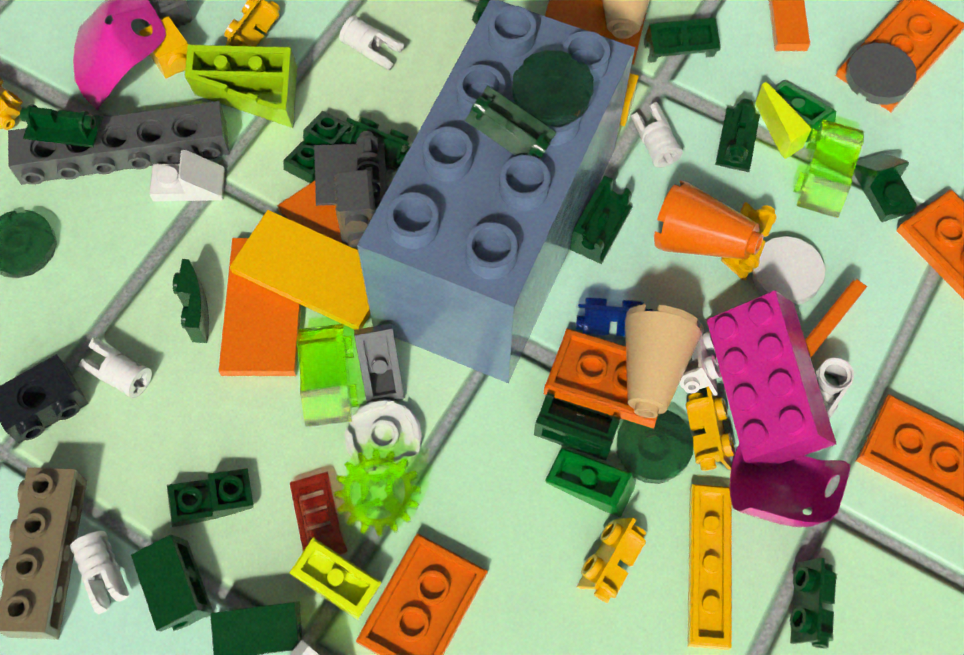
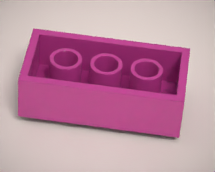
(770, 381)

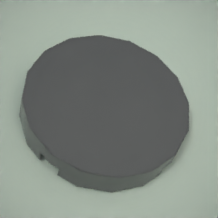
(881, 73)

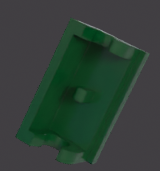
(682, 38)
(601, 221)
(576, 427)
(171, 583)
(257, 629)

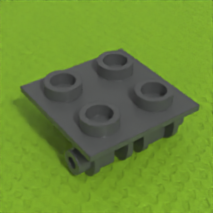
(349, 157)

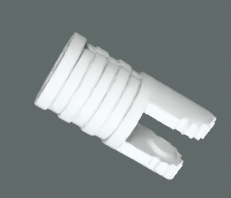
(368, 40)
(658, 137)
(117, 369)
(97, 567)

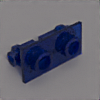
(598, 316)

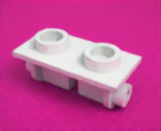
(702, 367)

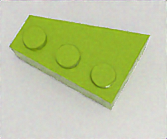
(245, 78)

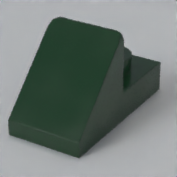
(883, 185)

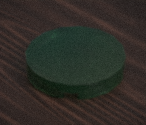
(553, 87)
(25, 243)
(655, 453)

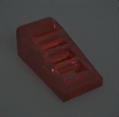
(329, 535)

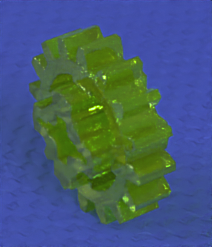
(365, 481)

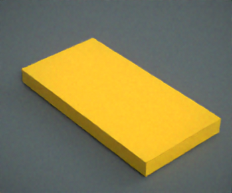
(305, 269)

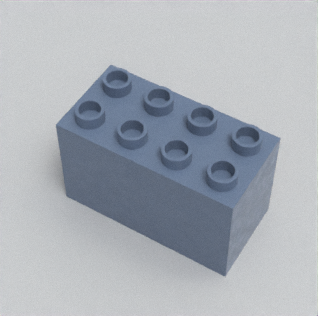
(469, 228)

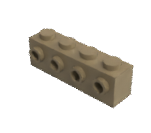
(40, 553)

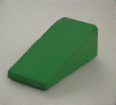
(808, 107)
(592, 481)

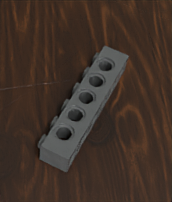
(124, 144)

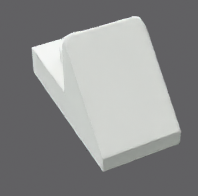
(189, 181)

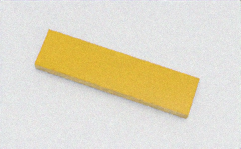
(710, 568)

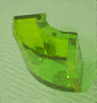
(829, 168)
(325, 375)

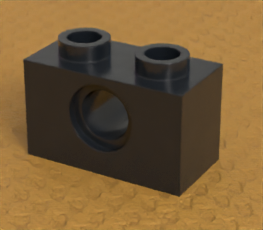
(48, 380)

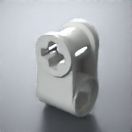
(831, 393)

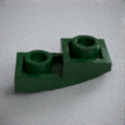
(321, 131)
(192, 296)
(209, 498)

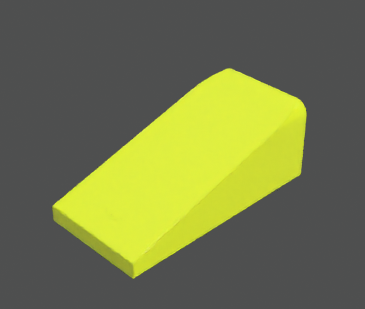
(782, 121)
(335, 578)

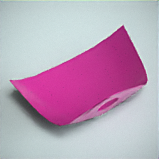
(109, 51)
(787, 489)

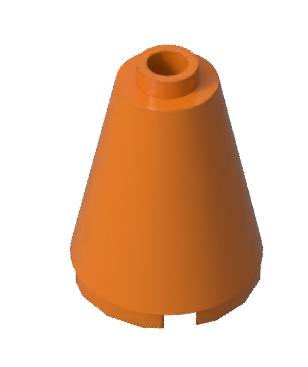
(704, 226)

